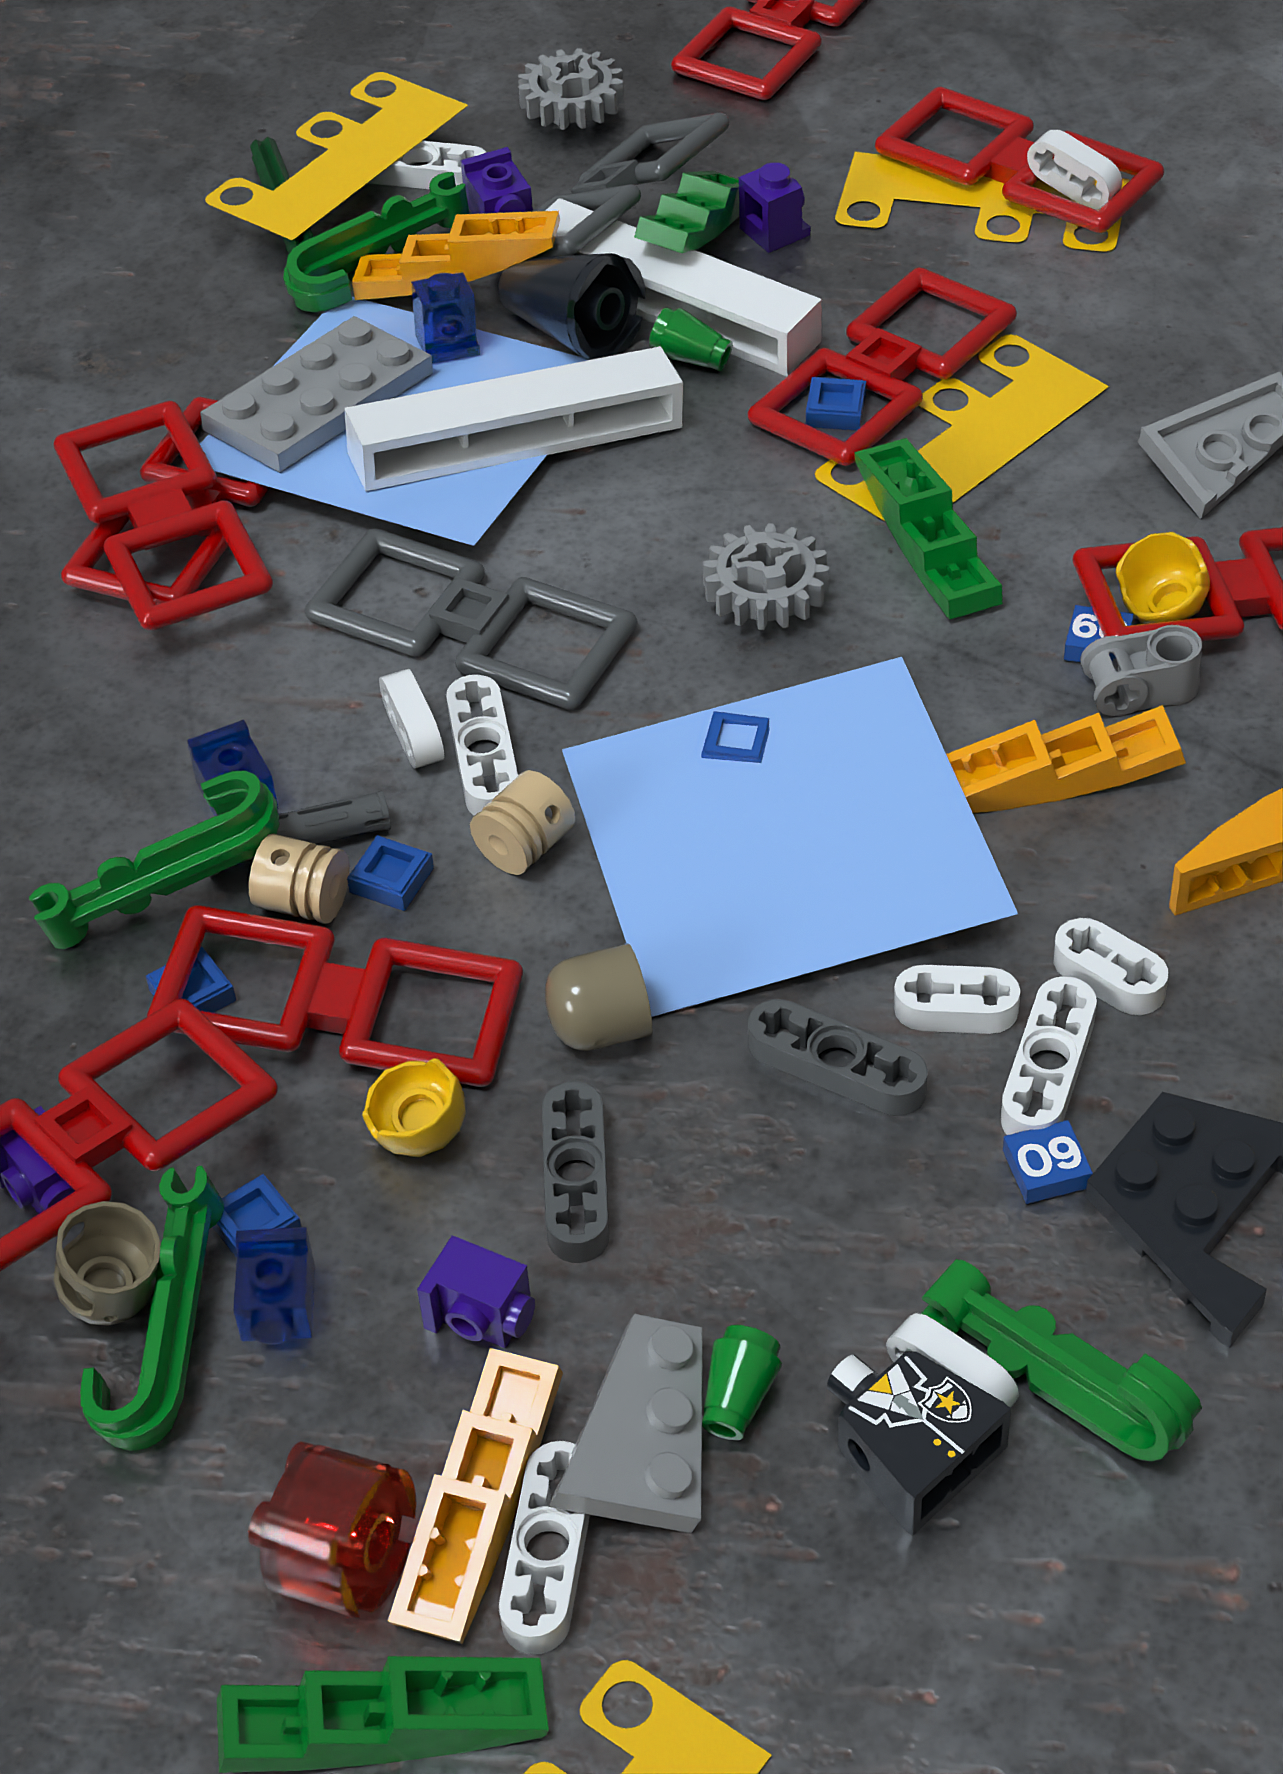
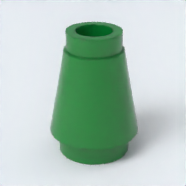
(689, 340)
(739, 1379)

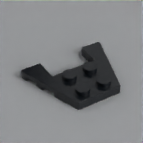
(1180, 1189)

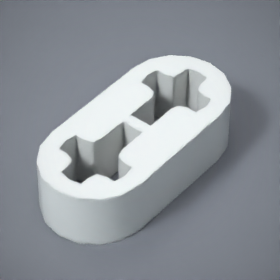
(1074, 169)
(411, 718)
(1111, 965)
(956, 999)
(952, 1352)

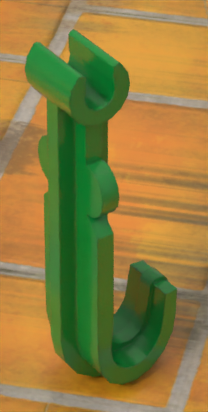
(320, 265)
(167, 865)
(170, 1324)
(1133, 1408)

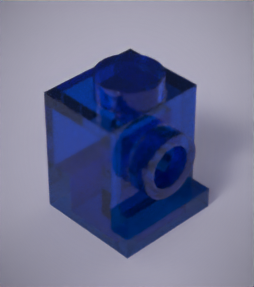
(445, 317)
(227, 751)
(274, 1285)

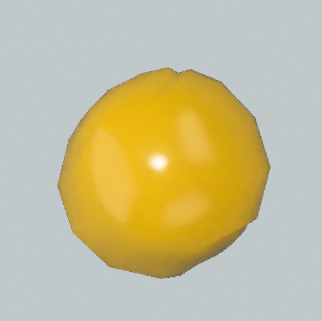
(1163, 578)
(415, 1108)

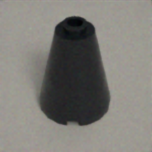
(578, 300)

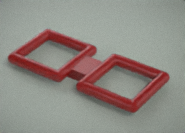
(770, 19)
(1007, 160)
(883, 363)
(162, 515)
(80, 570)
(1236, 587)
(344, 996)
(95, 1126)

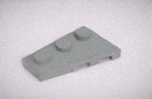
(1218, 442)
(644, 1432)

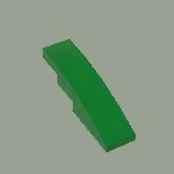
(693, 215)
(927, 529)
(381, 1717)

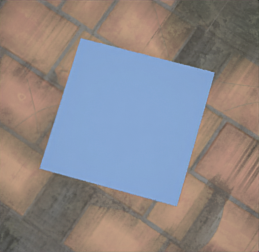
(449, 505)
(788, 863)

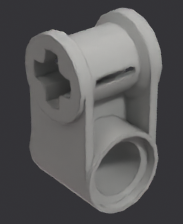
(1147, 671)

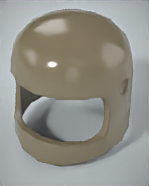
(598, 999)
(111, 1250)

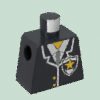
(916, 1432)

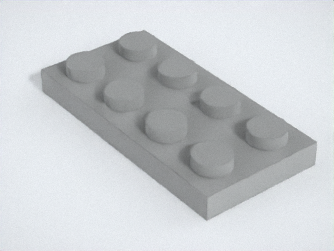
(304, 396)

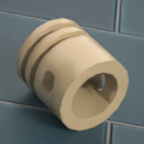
(514, 825)
(302, 882)

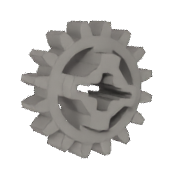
(571, 88)
(766, 576)

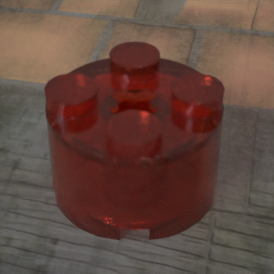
(334, 1529)

